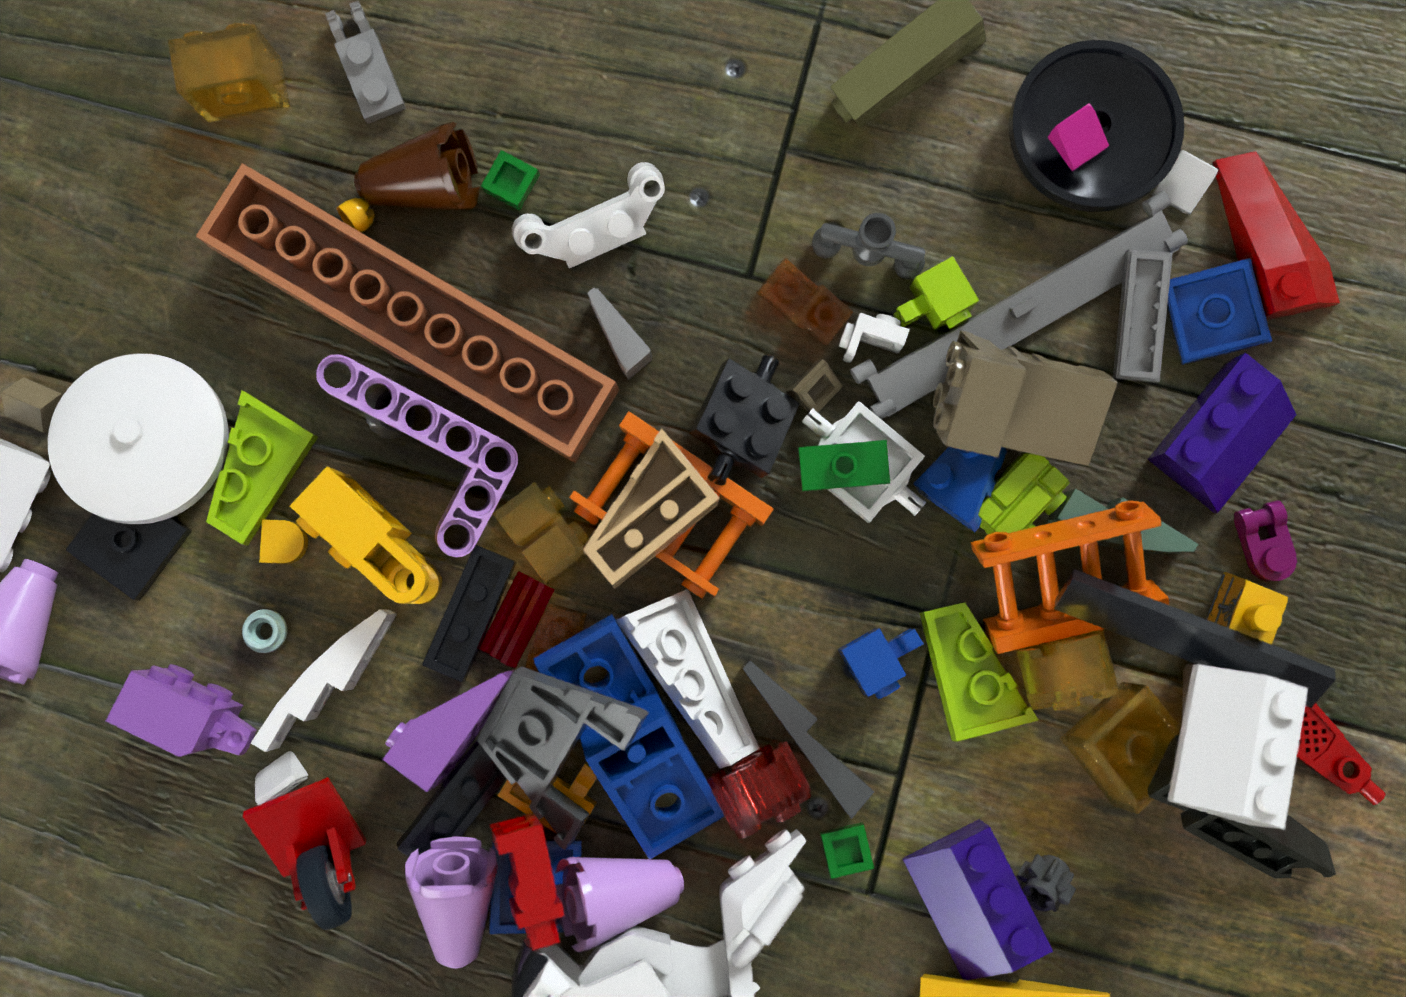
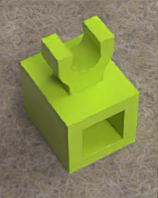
(940, 295)

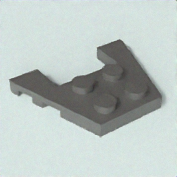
(537, 730)

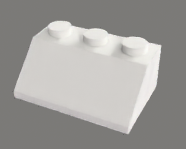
(21, 478)
(1238, 745)

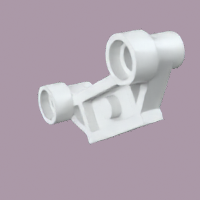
(596, 228)

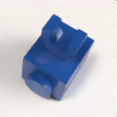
(875, 660)

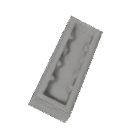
(1142, 316)

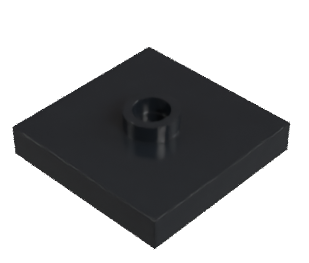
(128, 553)

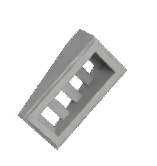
(625, 343)

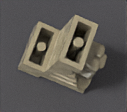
(1019, 402)

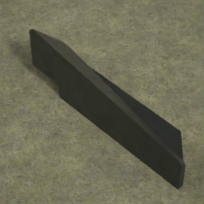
(1264, 848)

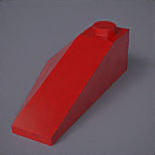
(1266, 228)

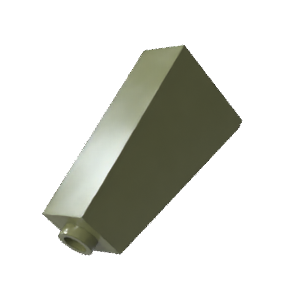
(909, 60)

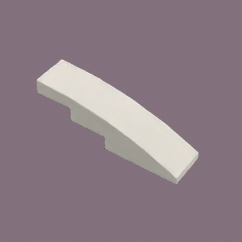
(336, 668)

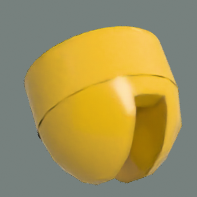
(356, 214)

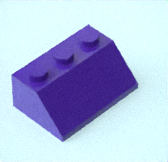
(1225, 432)
(977, 903)

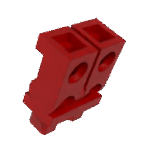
(530, 879)

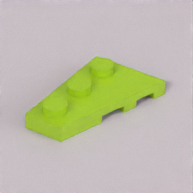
(258, 467)
(970, 679)

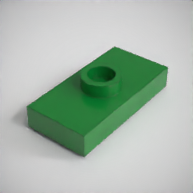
(844, 465)

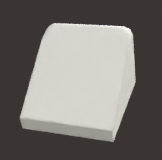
(1187, 182)
(279, 778)

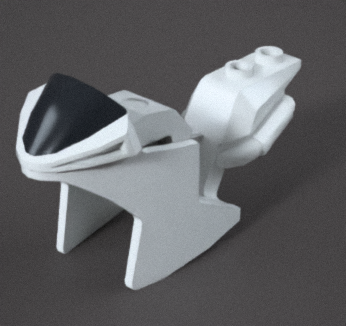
(649, 964)

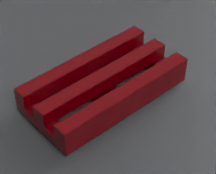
(516, 619)

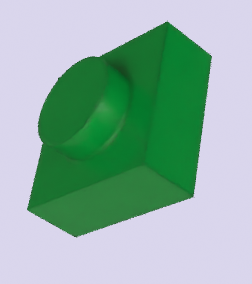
(510, 180)
(846, 850)

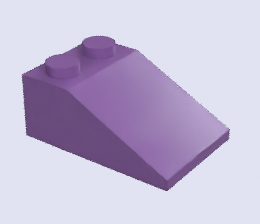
(437, 740)

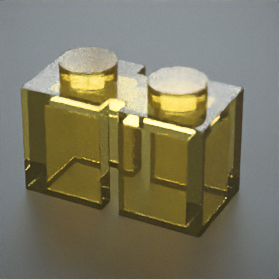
(529, 516)

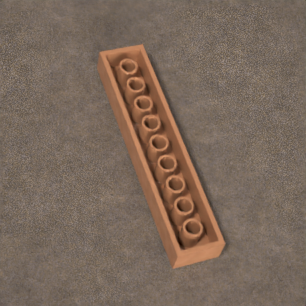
(408, 312)

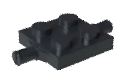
(744, 419)

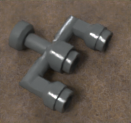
(871, 245)

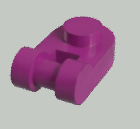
(1272, 557)

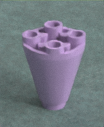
(24, 618)

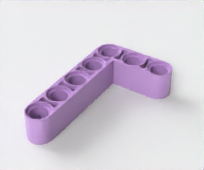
(433, 436)

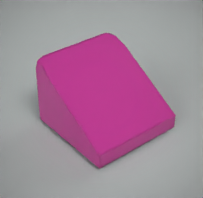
(1079, 137)

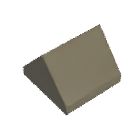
(815, 386)
(30, 403)

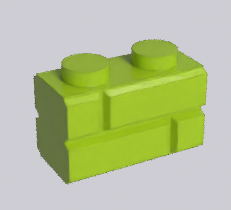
(1023, 494)

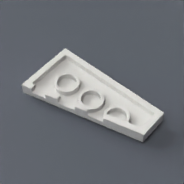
(689, 670)

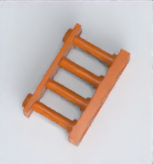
(745, 505)
(1043, 623)

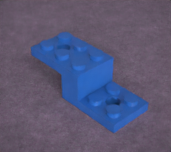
(655, 759)

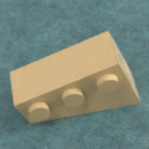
(650, 513)

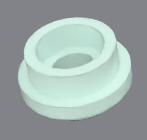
(252, 627)

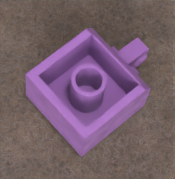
(180, 713)

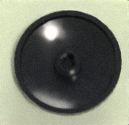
(1135, 110)

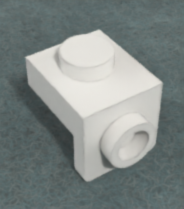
(880, 332)

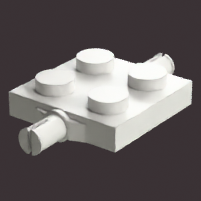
(903, 458)

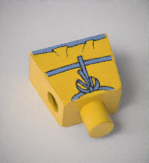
(1247, 608)

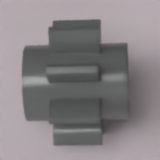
(1046, 882)

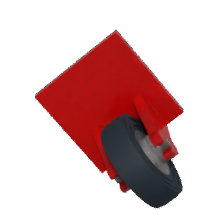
(311, 841)

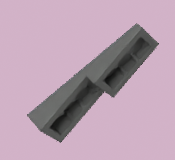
(842, 782)

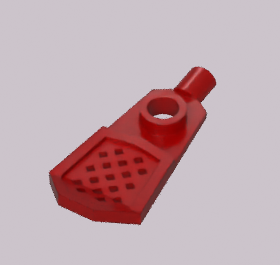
(1333, 754)

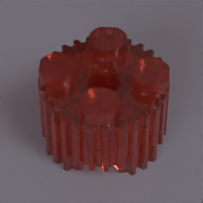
(759, 788)

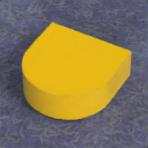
(282, 542)

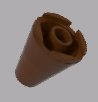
(422, 172)

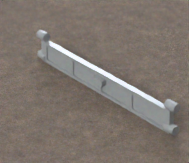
(1023, 311)

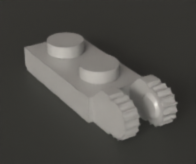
(366, 67)

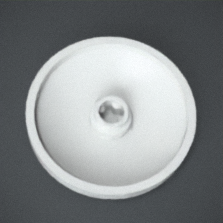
(138, 439)

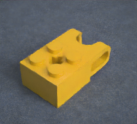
(365, 537)

